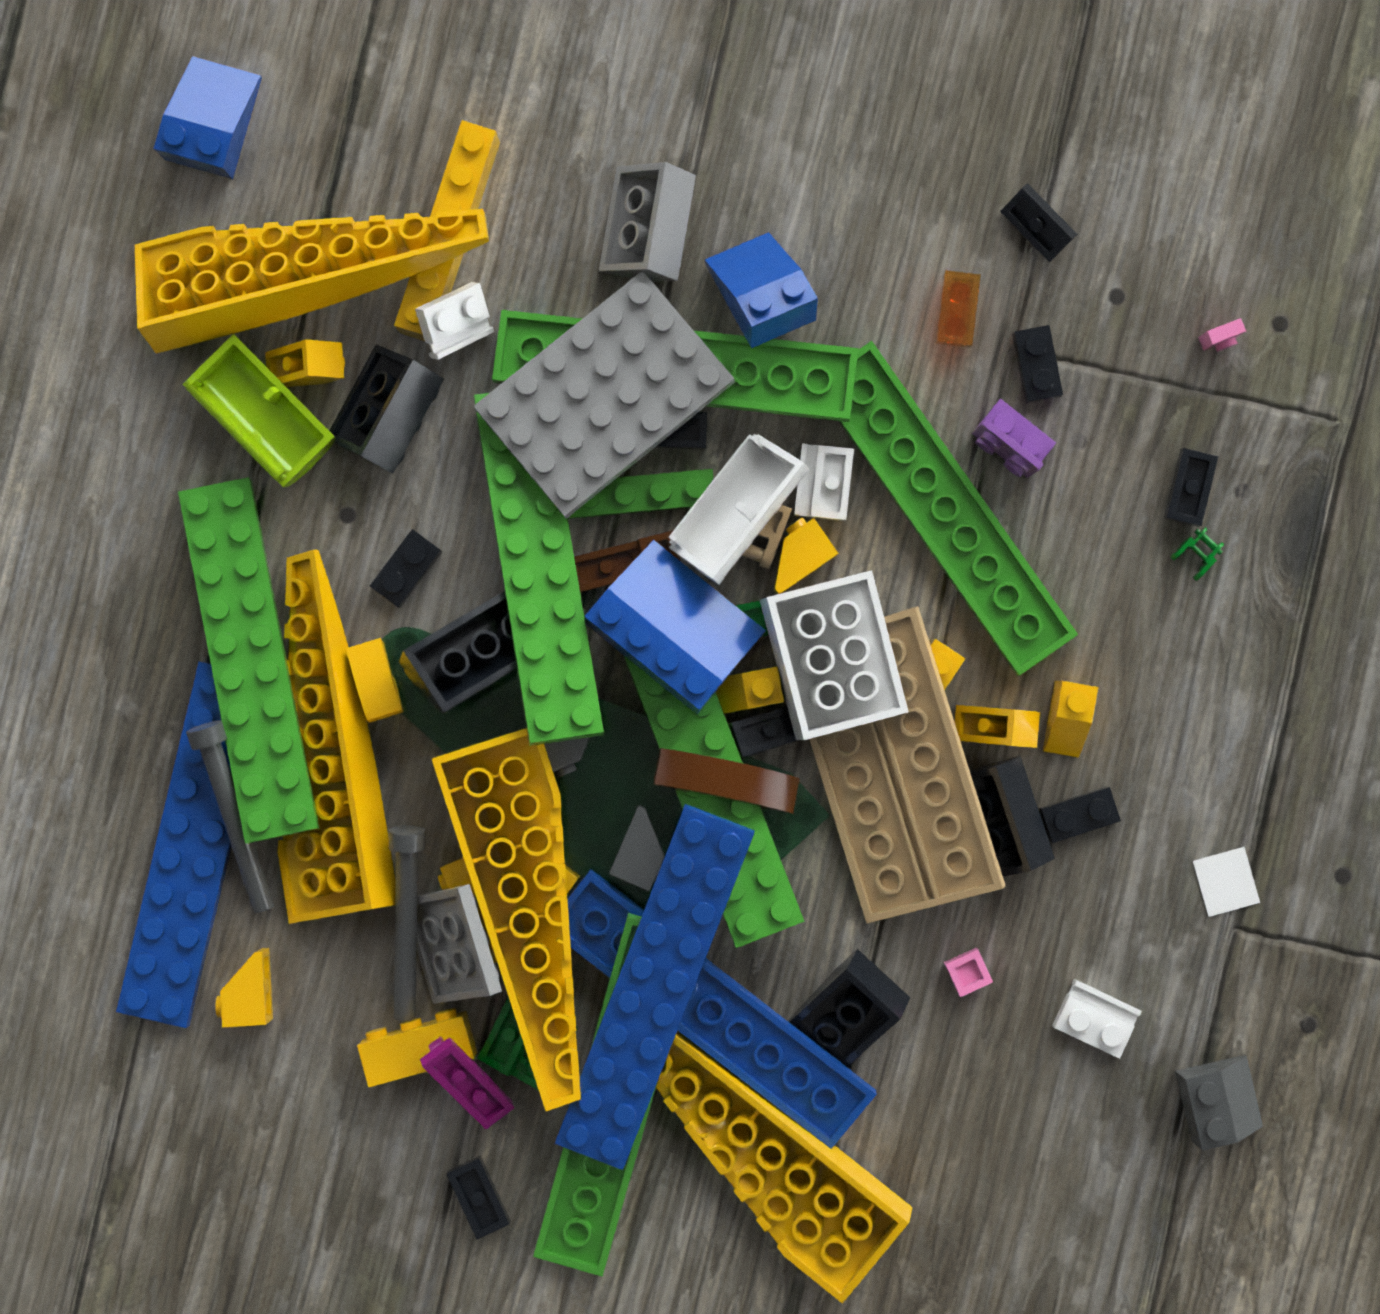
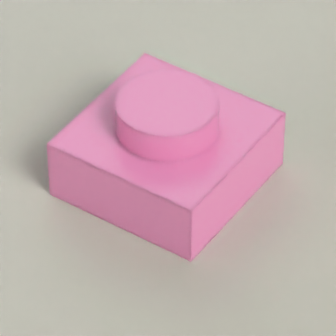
(1222, 336)
(968, 972)

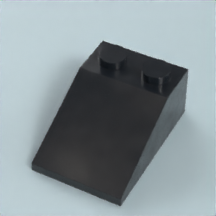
(851, 1009)

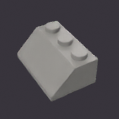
(647, 221)

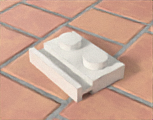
(454, 320)
(827, 484)
(1096, 1018)

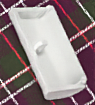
(736, 506)

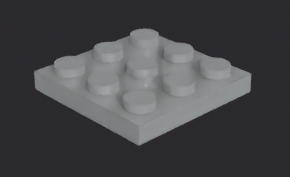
(454, 946)

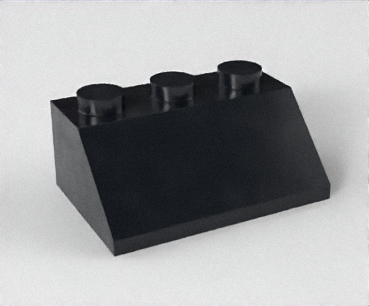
(385, 408)
(1012, 816)

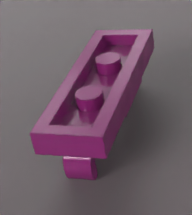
(466, 1082)

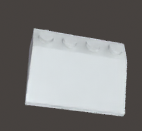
(834, 655)

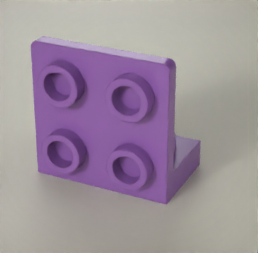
(1013, 439)

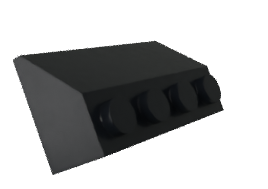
(462, 656)

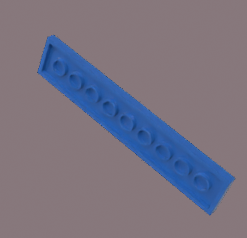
(181, 882)
(655, 985)
(733, 1025)

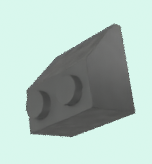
(1219, 1102)

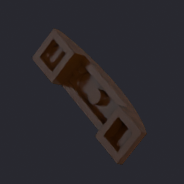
(606, 565)
(726, 780)

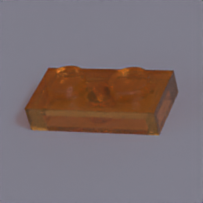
(958, 309)

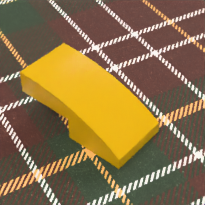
(374, 680)

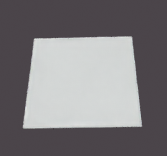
(1226, 881)

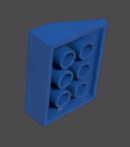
(674, 626)

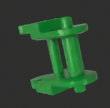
(1207, 560)

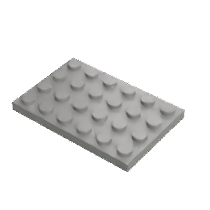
(604, 394)

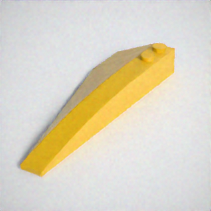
(243, 278)
(513, 848)
(348, 859)
(810, 1198)

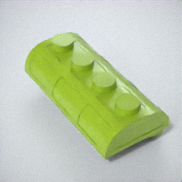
(259, 412)

